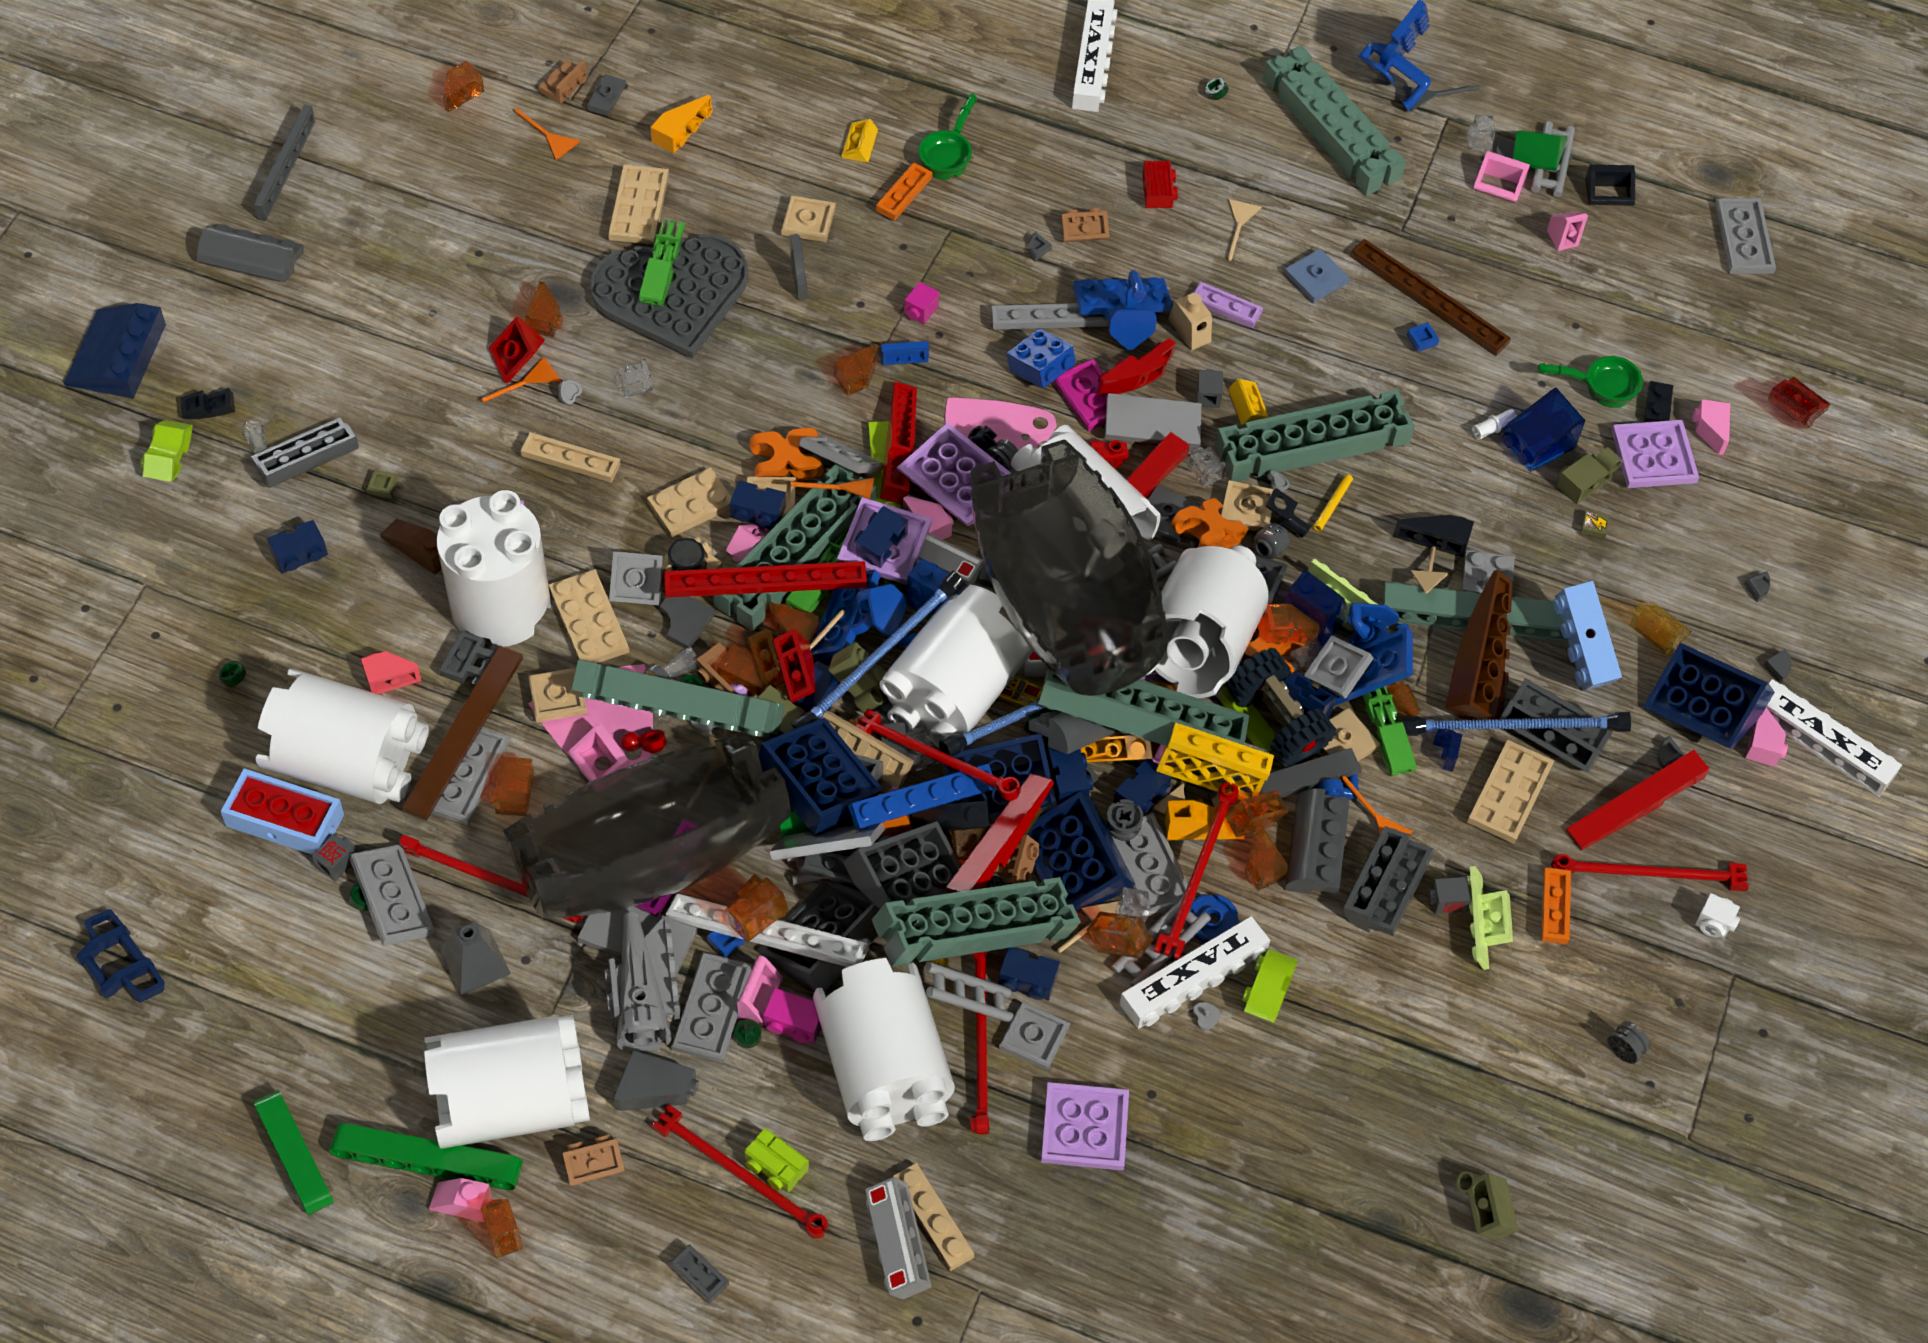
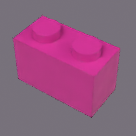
(792, 1016)

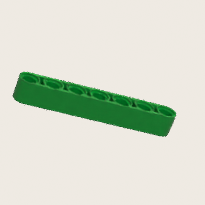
(425, 1156)

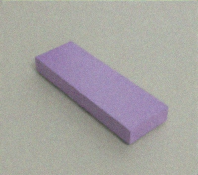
(1229, 305)

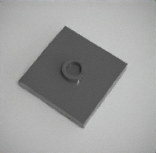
(1168, 505)

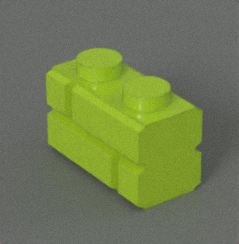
(776, 1161)

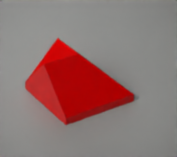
(514, 348)

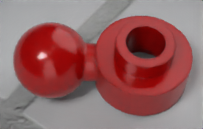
(651, 741)

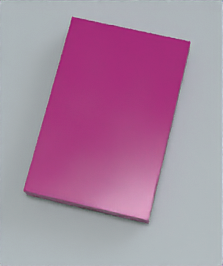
(1079, 390)

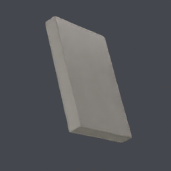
(841, 454)

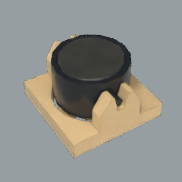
(689, 555)

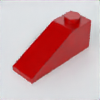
(796, 664)

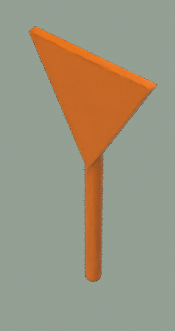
(558, 144)
(540, 374)
(861, 487)
(1380, 820)

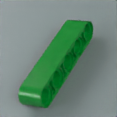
(293, 1152)

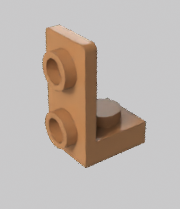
(707, 668)

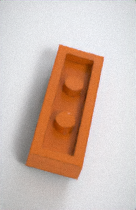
(904, 191)
(1556, 906)

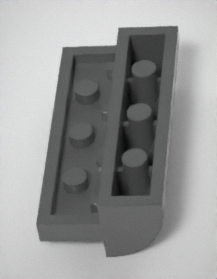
(248, 252)
(305, 452)
(1068, 732)
(1573, 744)
(1317, 842)
(1387, 882)

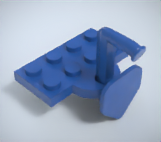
(1392, 54)
(1126, 303)
(863, 608)
(1390, 650)

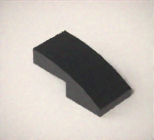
(202, 406)

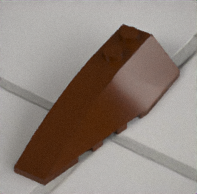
(1479, 669)

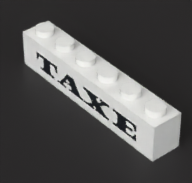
(1093, 55)
(1832, 741)
(1194, 973)

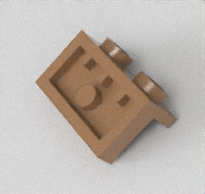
(564, 81)
(1084, 225)
(1021, 863)
(592, 1160)

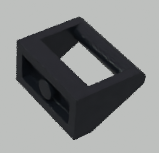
(1611, 177)

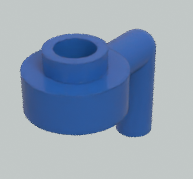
(1335, 787)

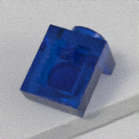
(1451, 744)

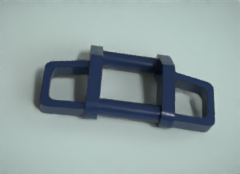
(123, 977)

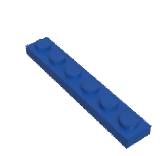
(917, 798)

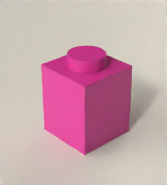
(921, 303)

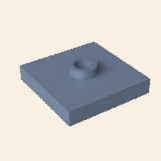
(1317, 275)

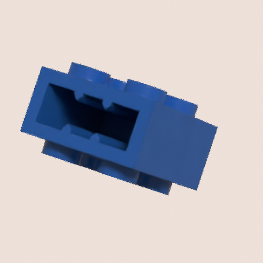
(1041, 358)
(923, 583)

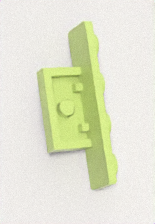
(1339, 585)
(1491, 918)

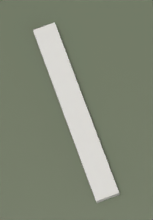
(778, 935)

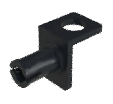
(1286, 515)

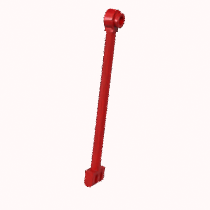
(1008, 787)
(414, 848)
(1734, 875)
(1172, 940)
(980, 1122)
(672, 1124)

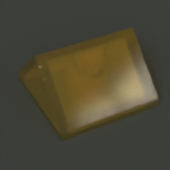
(1659, 626)

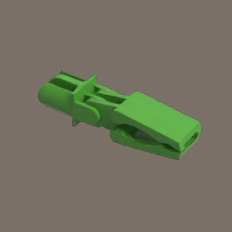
(659, 268)
(811, 599)
(1392, 735)

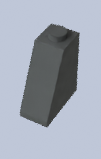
(654, 1083)

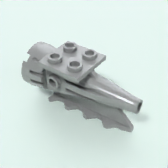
(643, 986)

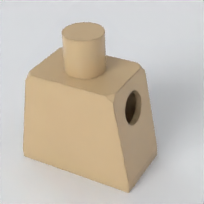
(1192, 320)

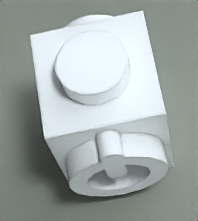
(1718, 917)

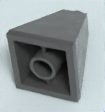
(473, 958)

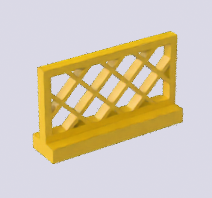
(1218, 753)

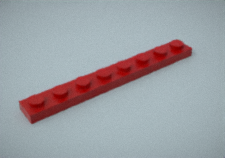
(765, 579)

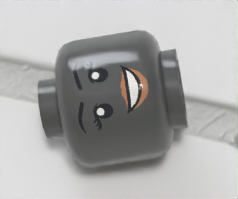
(1271, 541)

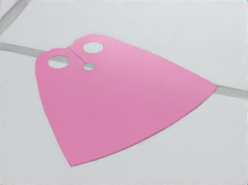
(1004, 418)
(615, 718)

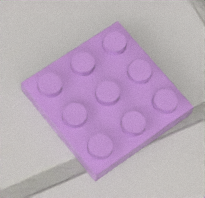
(1655, 454)
(903, 556)
(1085, 1126)

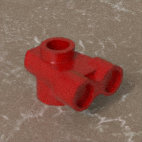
(1113, 452)

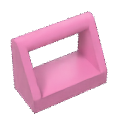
(1503, 168)
(602, 738)
(758, 990)

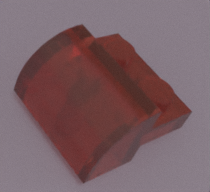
(1798, 401)

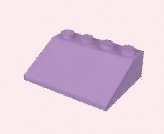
(944, 470)

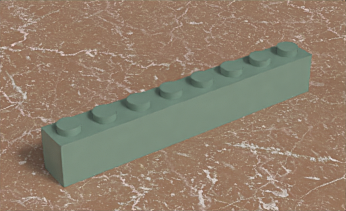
(1454, 608)

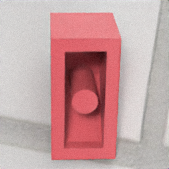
(388, 672)

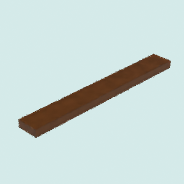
(1430, 297)
(462, 733)

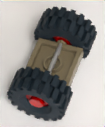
(1263, 679)

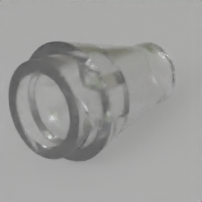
(255, 435)
(681, 663)

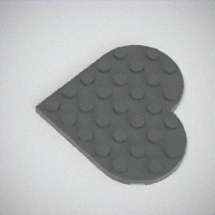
(703, 289)

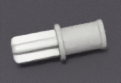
(1493, 424)

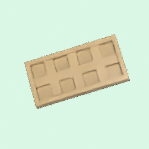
(638, 204)
(589, 618)
(895, 764)
(1510, 791)

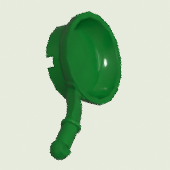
(948, 151)
(1609, 379)

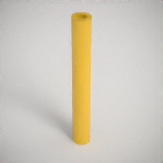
(1332, 503)

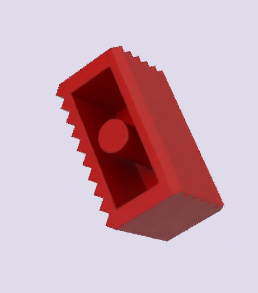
(1158, 184)

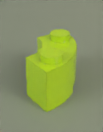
(166, 449)
(1270, 985)

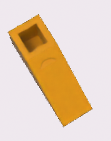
(676, 125)
(1120, 747)
(1192, 821)

